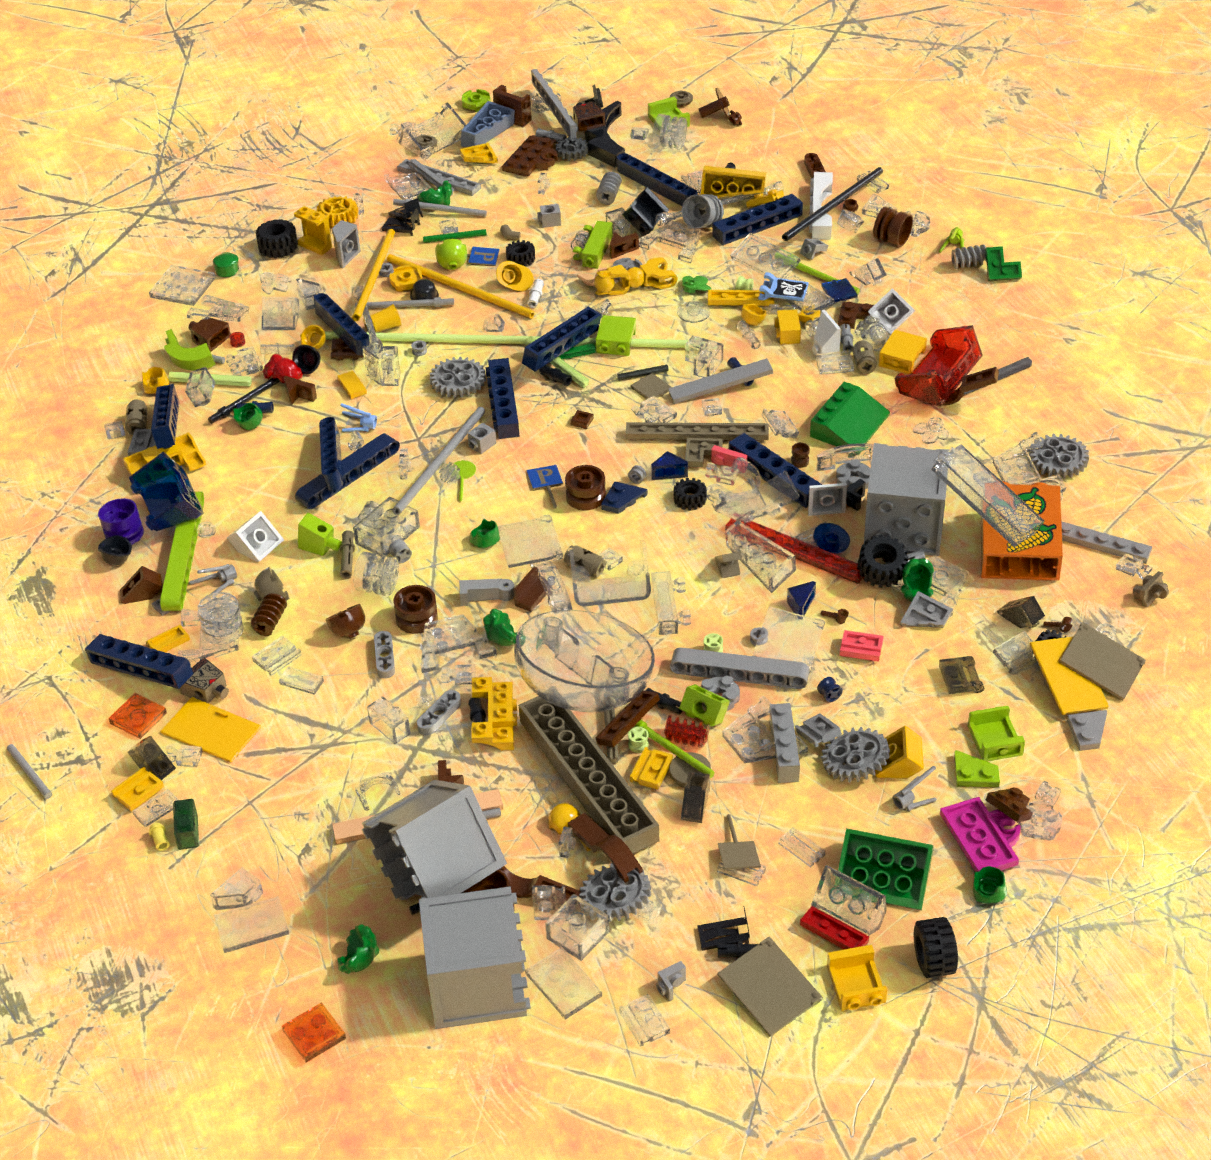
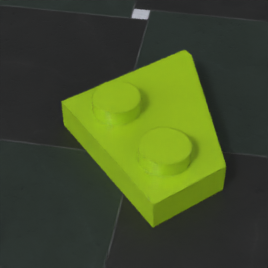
(975, 771)

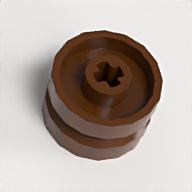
(585, 487)
(415, 607)

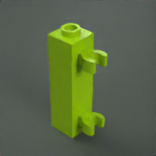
(596, 245)

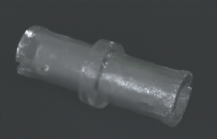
(748, 334)
(277, 348)

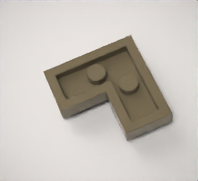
(697, 448)

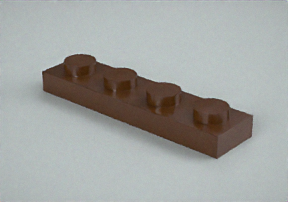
(627, 719)

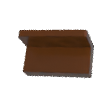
(529, 591)

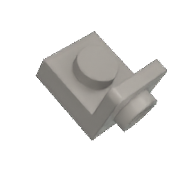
(811, 247)
(671, 977)

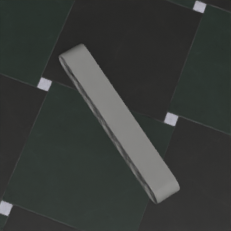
(740, 668)

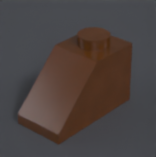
(141, 586)

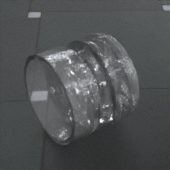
(669, 131)
(376, 573)
(220, 618)

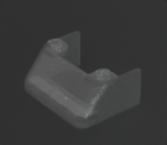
(750, 502)
(611, 590)

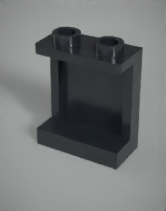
(643, 211)

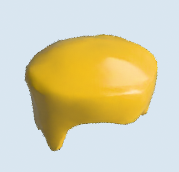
(154, 378)

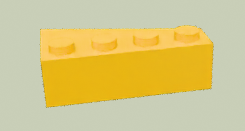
(731, 182)

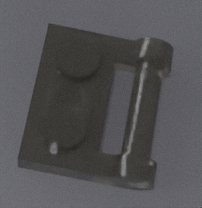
(955, 677)

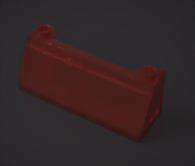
(943, 368)

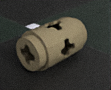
(863, 357)
(136, 416)
(591, 561)

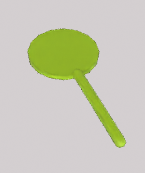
(467, 470)

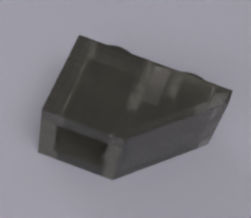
(151, 756)
(695, 797)

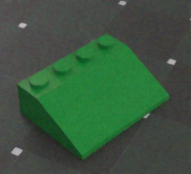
(848, 417)
(888, 865)

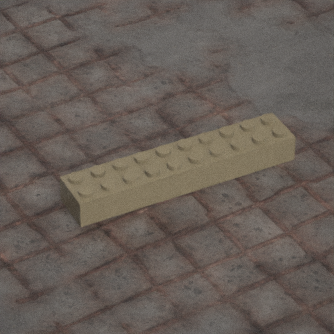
(589, 773)

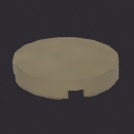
(679, 769)

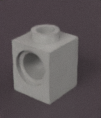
(549, 215)
(481, 438)

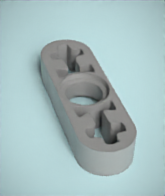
(389, 660)
(437, 720)

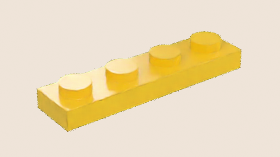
(737, 297)

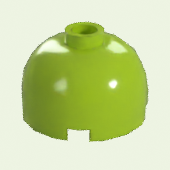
(451, 254)

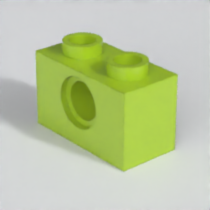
(715, 705)

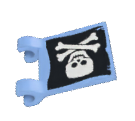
(783, 288)

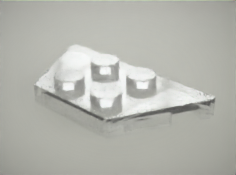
(407, 185)

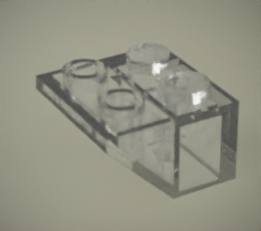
(280, 313)
(384, 366)

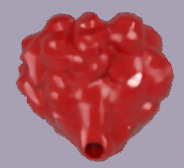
(280, 367)

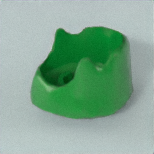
(226, 264)
(248, 416)
(485, 534)
(989, 885)

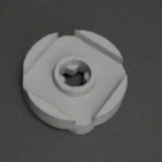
(856, 470)
(723, 685)

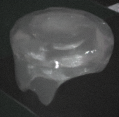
(849, 220)

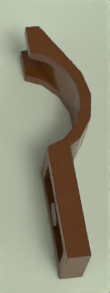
(972, 382)
(597, 839)
(524, 886)

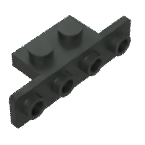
(597, 99)

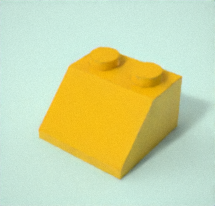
(904, 755)

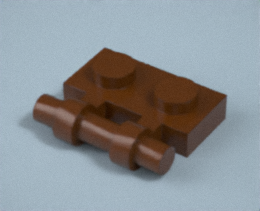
(341, 350)

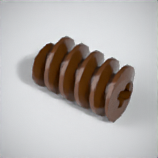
(268, 614)

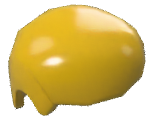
(753, 314)
(313, 336)
(561, 815)

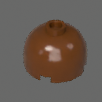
(347, 622)

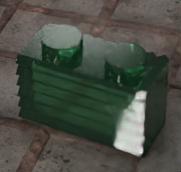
(185, 824)

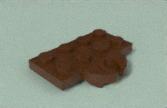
(532, 154)

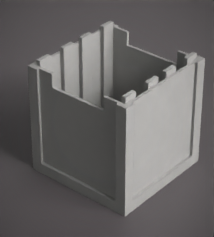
(906, 497)
(434, 841)
(474, 957)

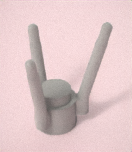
(225, 573)
(905, 797)

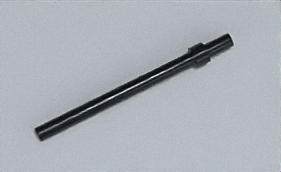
(225, 411)

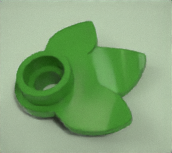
(691, 284)

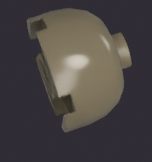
(267, 583)

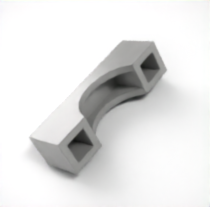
(785, 743)

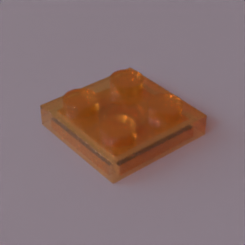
(137, 715)
(313, 1032)

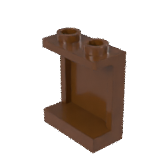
(521, 105)

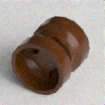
(800, 455)

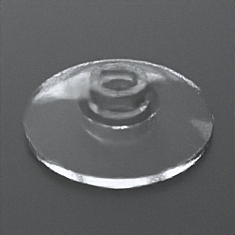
(693, 311)

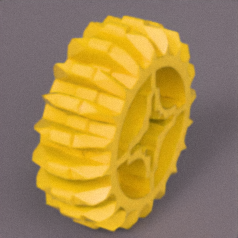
(338, 209)

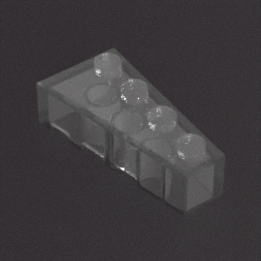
(760, 555)

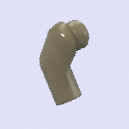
(508, 233)

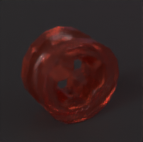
(237, 339)

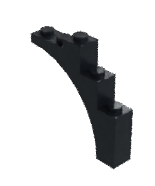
(600, 143)

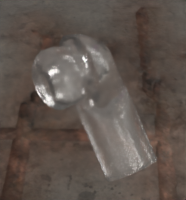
(357, 441)

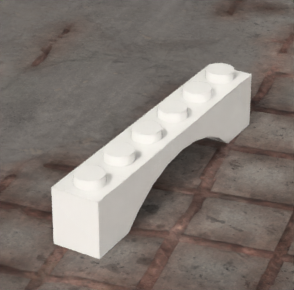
(819, 190)

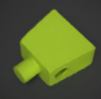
(316, 535)

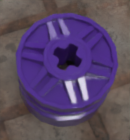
(121, 519)

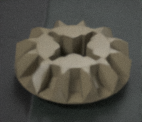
(682, 97)
(426, 140)

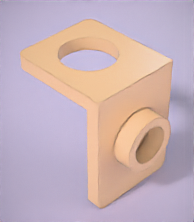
(589, 280)

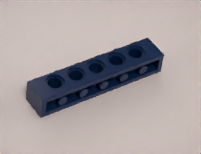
(757, 219)
(561, 339)
(502, 398)
(165, 416)
(771, 464)
(139, 661)

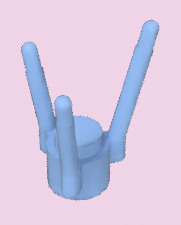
(366, 419)

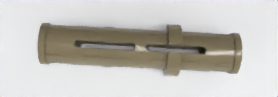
(347, 549)

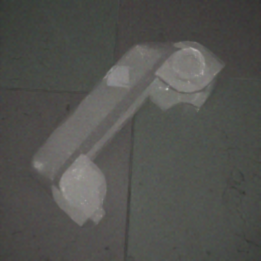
(444, 126)

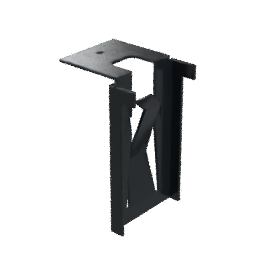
(408, 207)
(405, 228)
(717, 929)

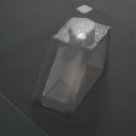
(620, 224)
(869, 272)
(307, 290)
(237, 891)

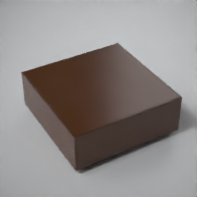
(582, 419)

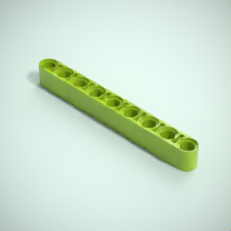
(180, 563)

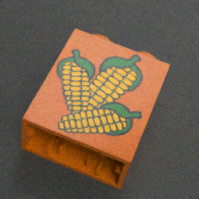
(1037, 556)

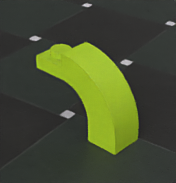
(188, 358)

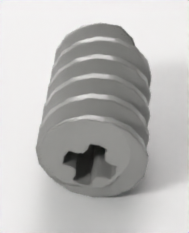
(608, 188)
(968, 255)

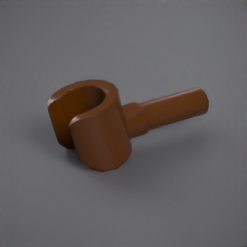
(840, 616)
(1065, 625)

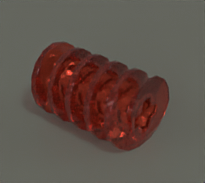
(686, 732)

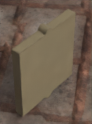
(651, 386)

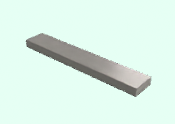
(458, 183)
(720, 381)

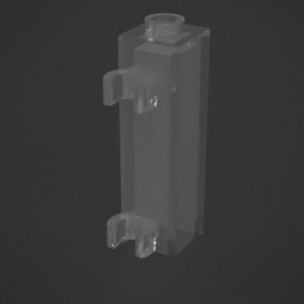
(664, 602)

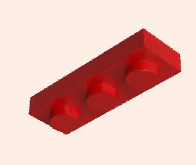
(833, 929)

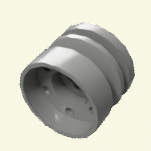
(702, 210)

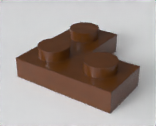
(852, 311)
(1012, 803)

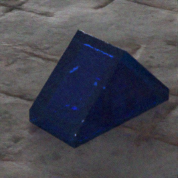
(669, 467)
(801, 597)

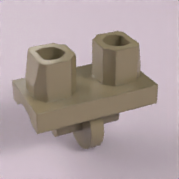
(1152, 588)

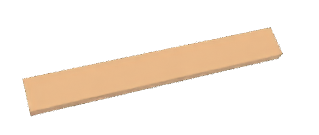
(352, 829)

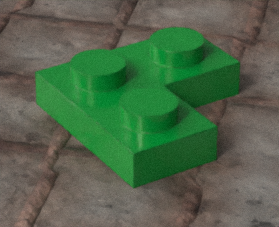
(998, 269)

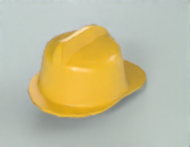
(514, 276)

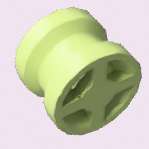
(744, 284)
(713, 642)
(638, 739)

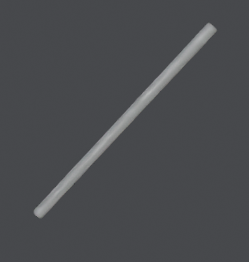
(438, 461)

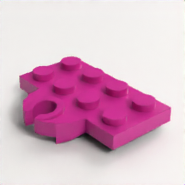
(982, 834)

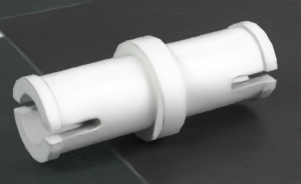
(535, 293)

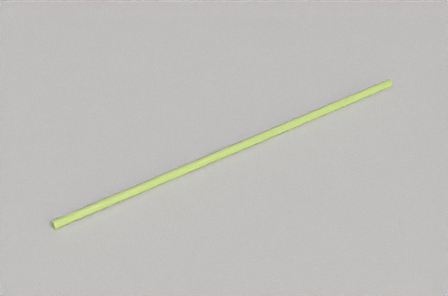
(501, 339)

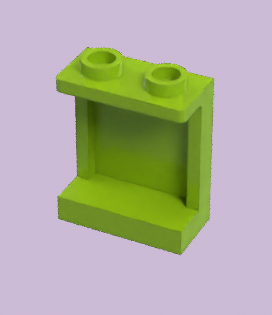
(667, 107)
(615, 335)
(995, 734)

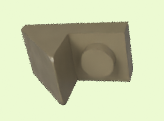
(728, 564)

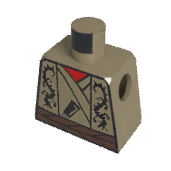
(205, 682)

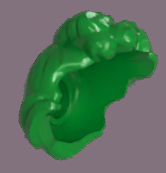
(439, 196)
(917, 577)
(499, 628)
(360, 951)

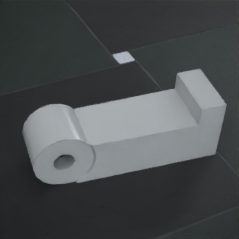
(485, 590)

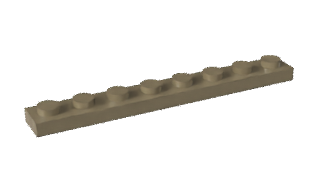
(682, 431)

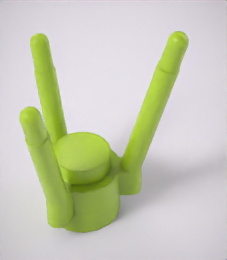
(955, 237)

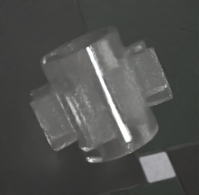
(449, 473)

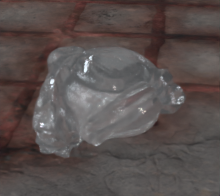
(872, 332)

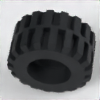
(276, 238)
(882, 573)
(935, 947)

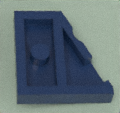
(622, 496)

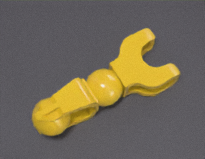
(647, 274)

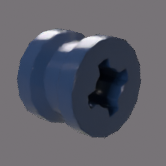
(829, 689)

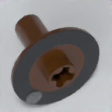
(721, 103)

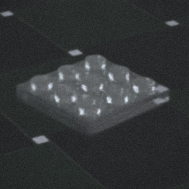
(182, 285)

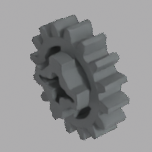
(572, 148)

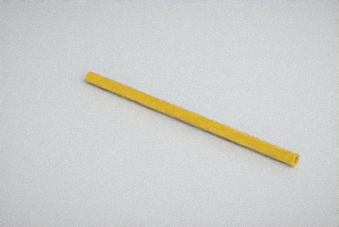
(373, 275)
(464, 287)

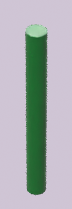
(457, 235)

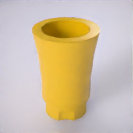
(385, 319)

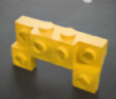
(183, 452)
(501, 720)

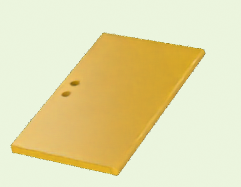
(1070, 690)
(211, 728)

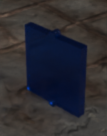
(839, 290)

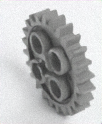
(457, 377)
(1060, 456)
(855, 754)
(613, 895)

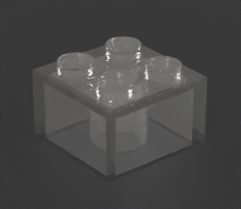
(577, 927)

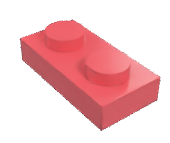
(724, 456)

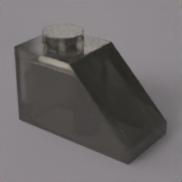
(1022, 612)

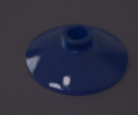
(831, 538)

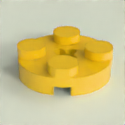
(398, 279)

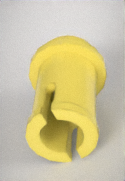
(157, 831)

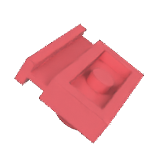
(861, 645)

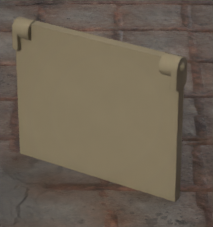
(1102, 661)
(770, 986)

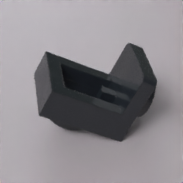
(855, 493)

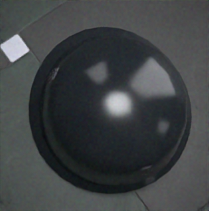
(423, 290)
(306, 358)
(115, 550)

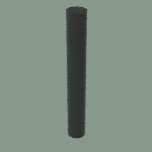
(643, 372)

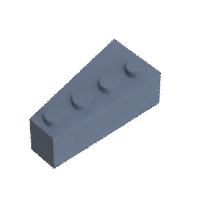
(487, 124)

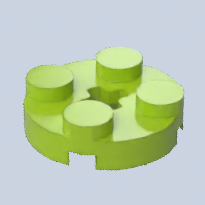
(475, 100)

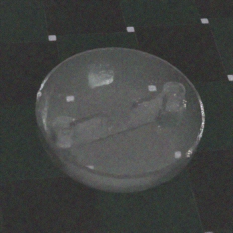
(583, 660)

